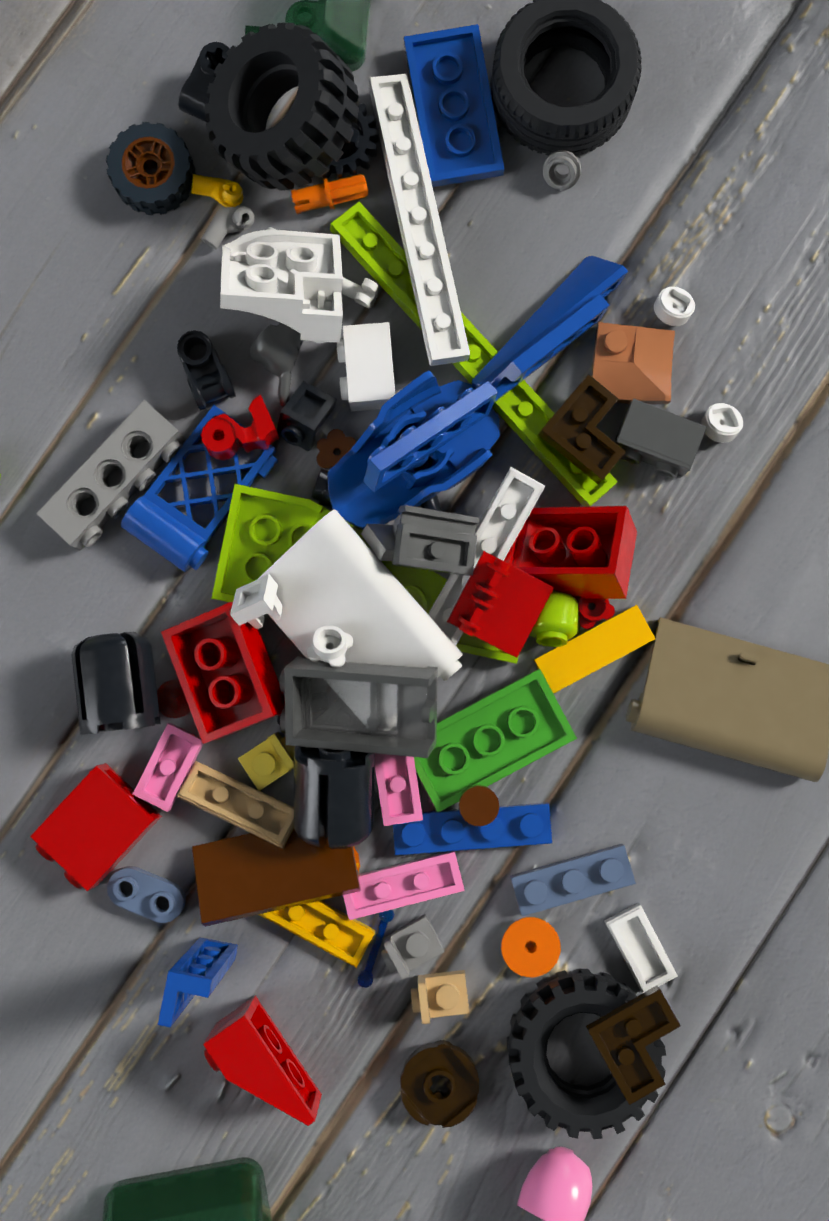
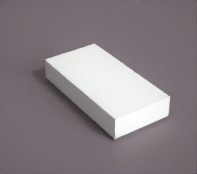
(640, 948)

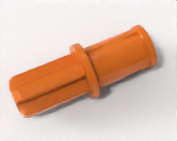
(329, 193)

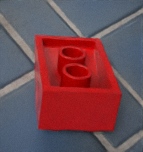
(578, 549)
(259, 1060)

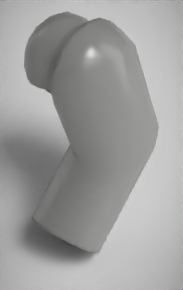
(227, 221)

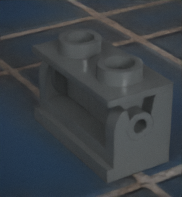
(659, 439)

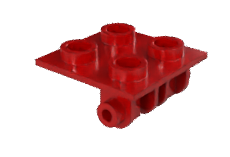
(500, 604)

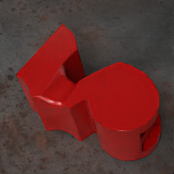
(224, 436)

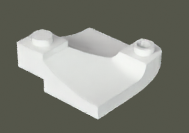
(286, 279)

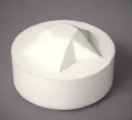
(674, 306)
(722, 422)

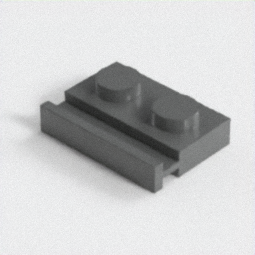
(435, 541)

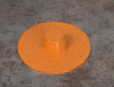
(530, 947)

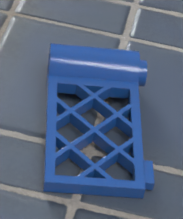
(168, 529)

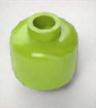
(557, 621)

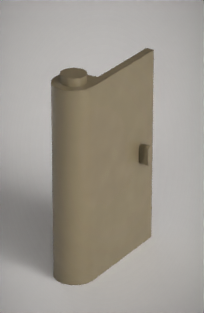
(752, 713)

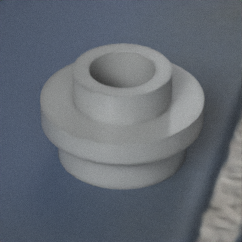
(557, 180)

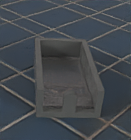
(360, 707)

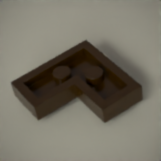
(575, 432)
(623, 1039)

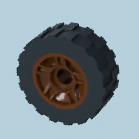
(144, 148)

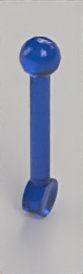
(365, 977)

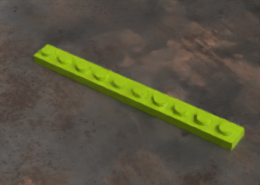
(520, 406)

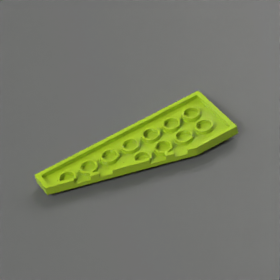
(269, 523)

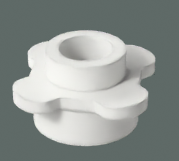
(330, 636)

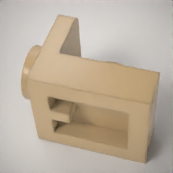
(440, 995)

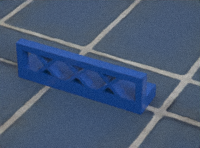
(195, 974)

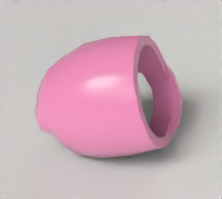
(557, 1187)

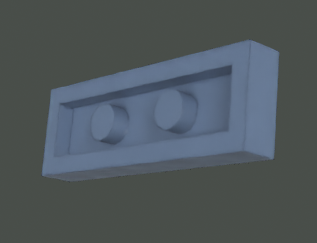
(572, 879)

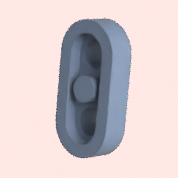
(146, 890)

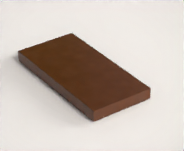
(256, 877)

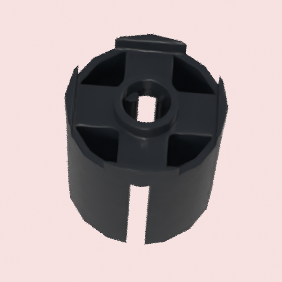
(115, 683)
(333, 796)

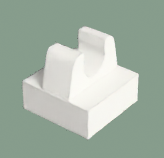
(256, 600)

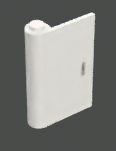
(341, 583)

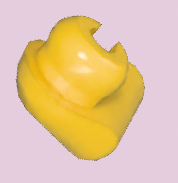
(224, 191)

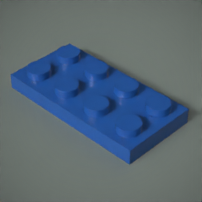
(454, 105)

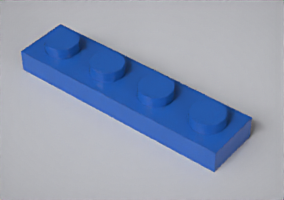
(419, 442)
(450, 832)

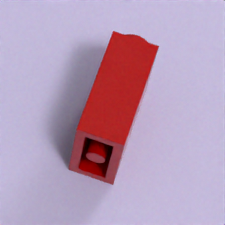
(94, 827)

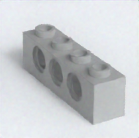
(90, 480)

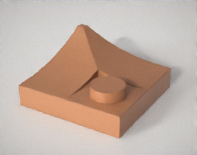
(634, 362)

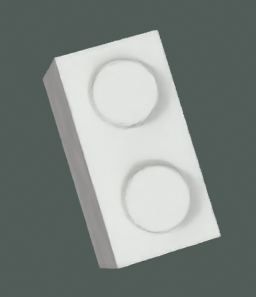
(368, 366)

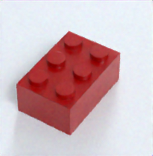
(223, 673)

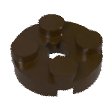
(463, 1084)

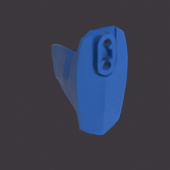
(425, 479)

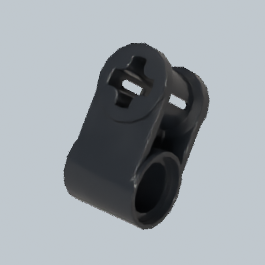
(194, 91)
(207, 375)

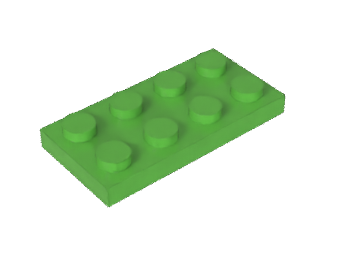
(493, 739)

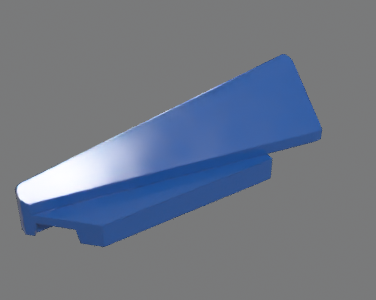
(555, 325)

